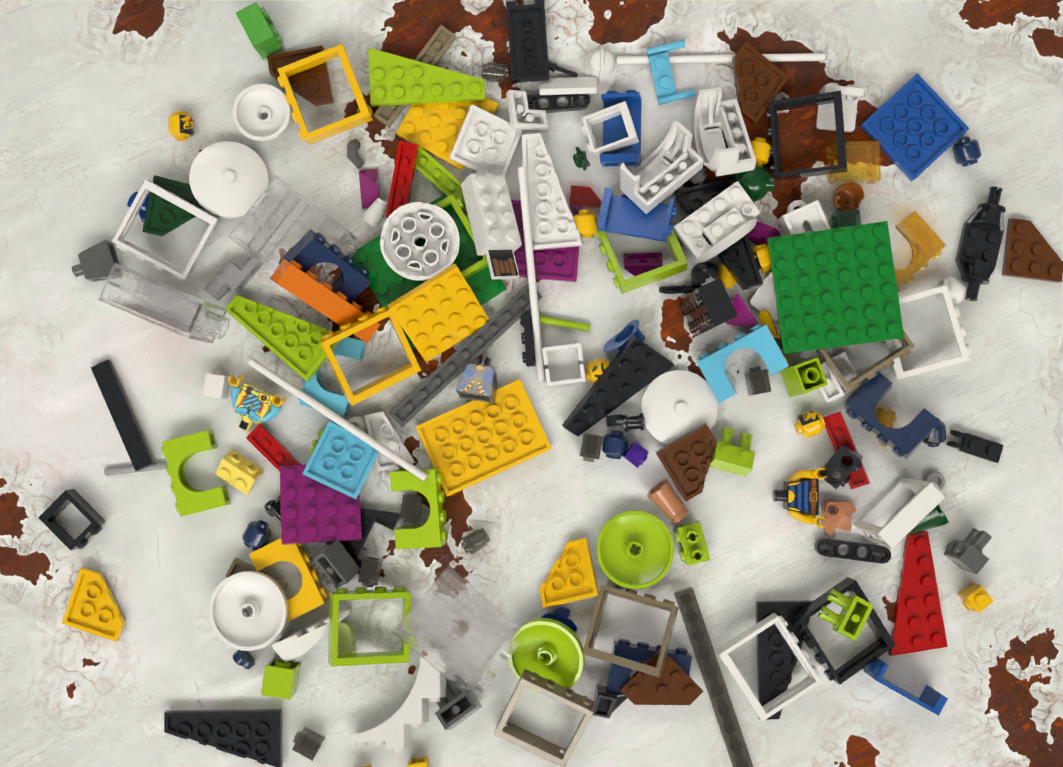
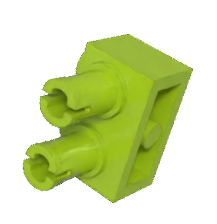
(733, 458)
(692, 543)
(852, 617)

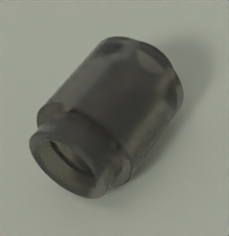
(495, 72)
(475, 541)

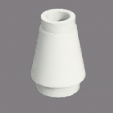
(375, 212)

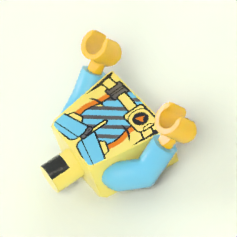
(253, 403)

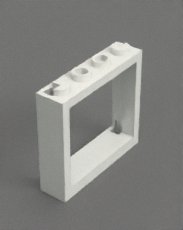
(144, 255)
(959, 332)
(925, 500)
(789, 695)

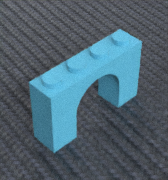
(758, 340)
(337, 403)

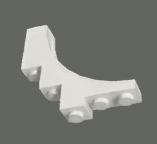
(396, 731)

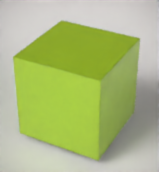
(803, 377)
(280, 679)

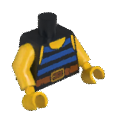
(801, 496)

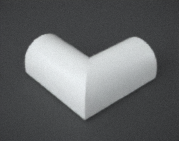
(521, 116)

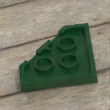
(163, 215)

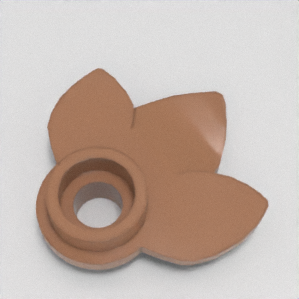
(839, 517)

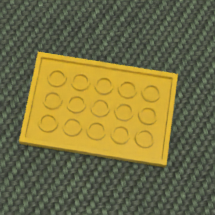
(483, 438)

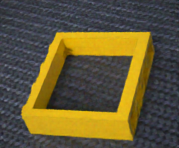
(339, 126)
(381, 383)

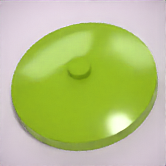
(635, 549)
(548, 650)

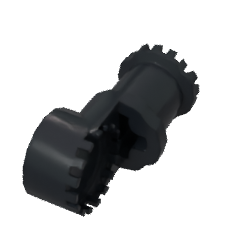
(628, 423)

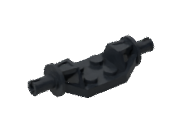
(981, 243)

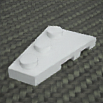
(382, 430)

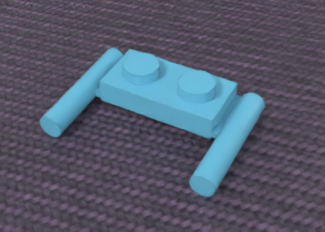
(662, 73)

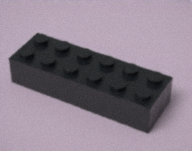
(707, 307)

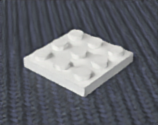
(485, 142)

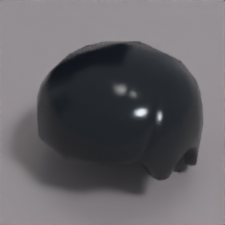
(702, 271)

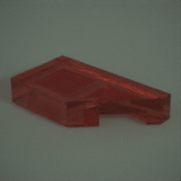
(584, 197)

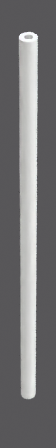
(722, 58)
(531, 273)
(338, 419)

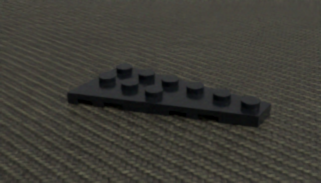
(774, 655)
(237, 732)

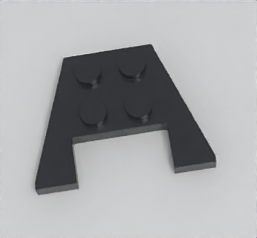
(368, 518)

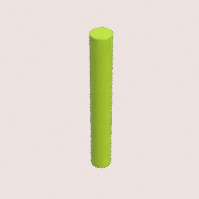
(564, 323)

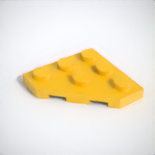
(571, 576)
(94, 607)

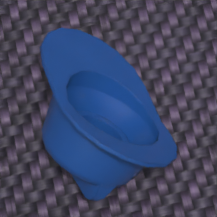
(623, 336)

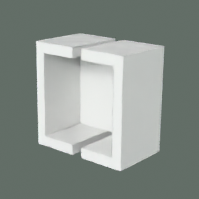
(563, 364)

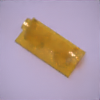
(886, 418)

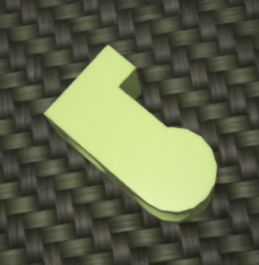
(346, 638)

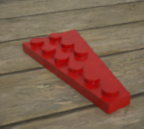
(918, 607)

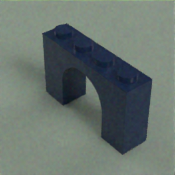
(315, 249)
(902, 440)
(623, 648)

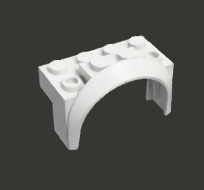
(710, 143)
(656, 177)
(721, 220)

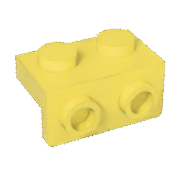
(238, 472)

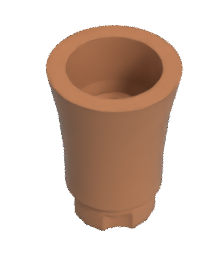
(668, 501)

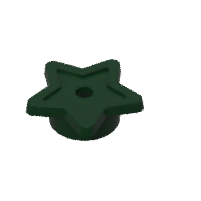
(580, 159)

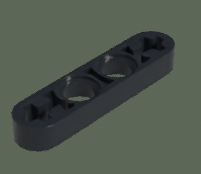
(553, 105)
(852, 550)

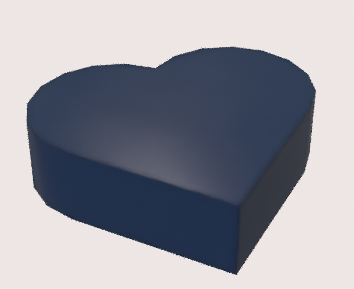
(243, 659)

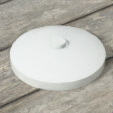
(227, 179)
(677, 405)
(248, 610)

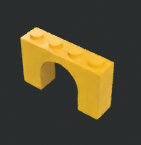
(311, 593)

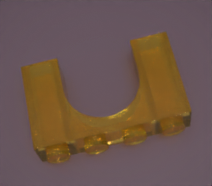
(924, 246)

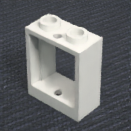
(603, 115)

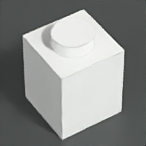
(216, 385)

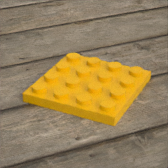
(438, 125)
(439, 313)

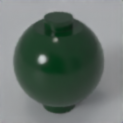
(755, 182)

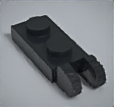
(527, 338)
(977, 446)

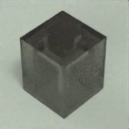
(757, 381)
(590, 447)
(411, 507)
(370, 571)
(307, 743)

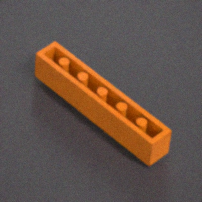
(320, 296)

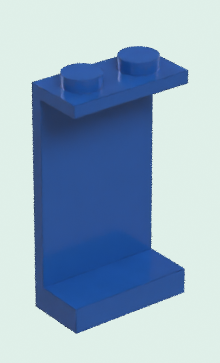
(615, 129)
(624, 217)
(929, 698)

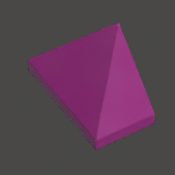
(369, 187)
(761, 233)
(642, 262)
(745, 317)

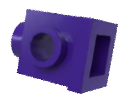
(636, 454)

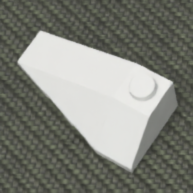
(298, 642)

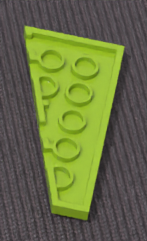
(409, 82)
(285, 335)

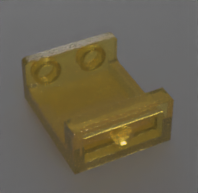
(862, 162)

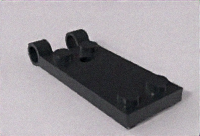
(527, 45)

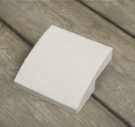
(834, 389)

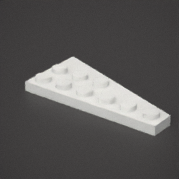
(549, 210)

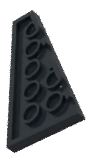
(737, 257)
(625, 376)

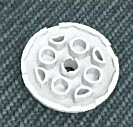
(416, 222)

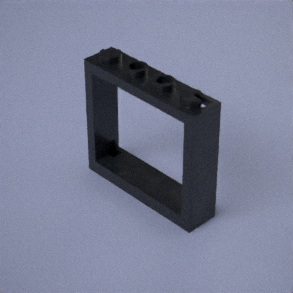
(801, 102)
(862, 659)

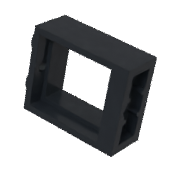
(84, 507)

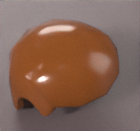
(848, 196)

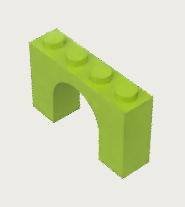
(177, 454)
(433, 531)

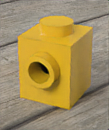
(975, 597)

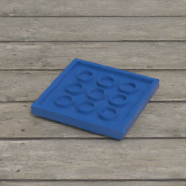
(914, 127)

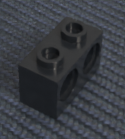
(836, 463)

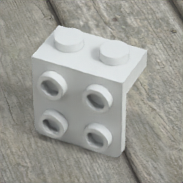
(850, 96)
(765, 298)

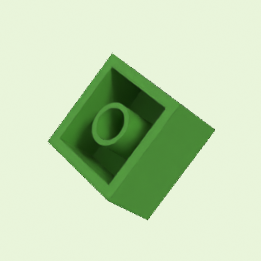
(260, 30)

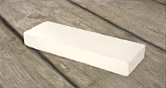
(572, 85)

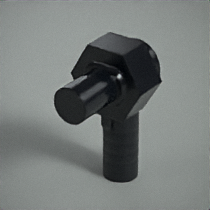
(273, 508)

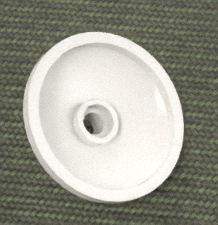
(253, 104)

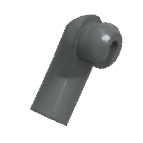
(352, 153)

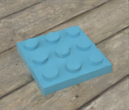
(341, 461)

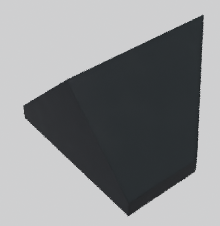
(606, 701)

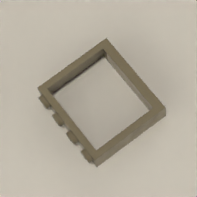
(870, 372)
(629, 594)
(533, 742)

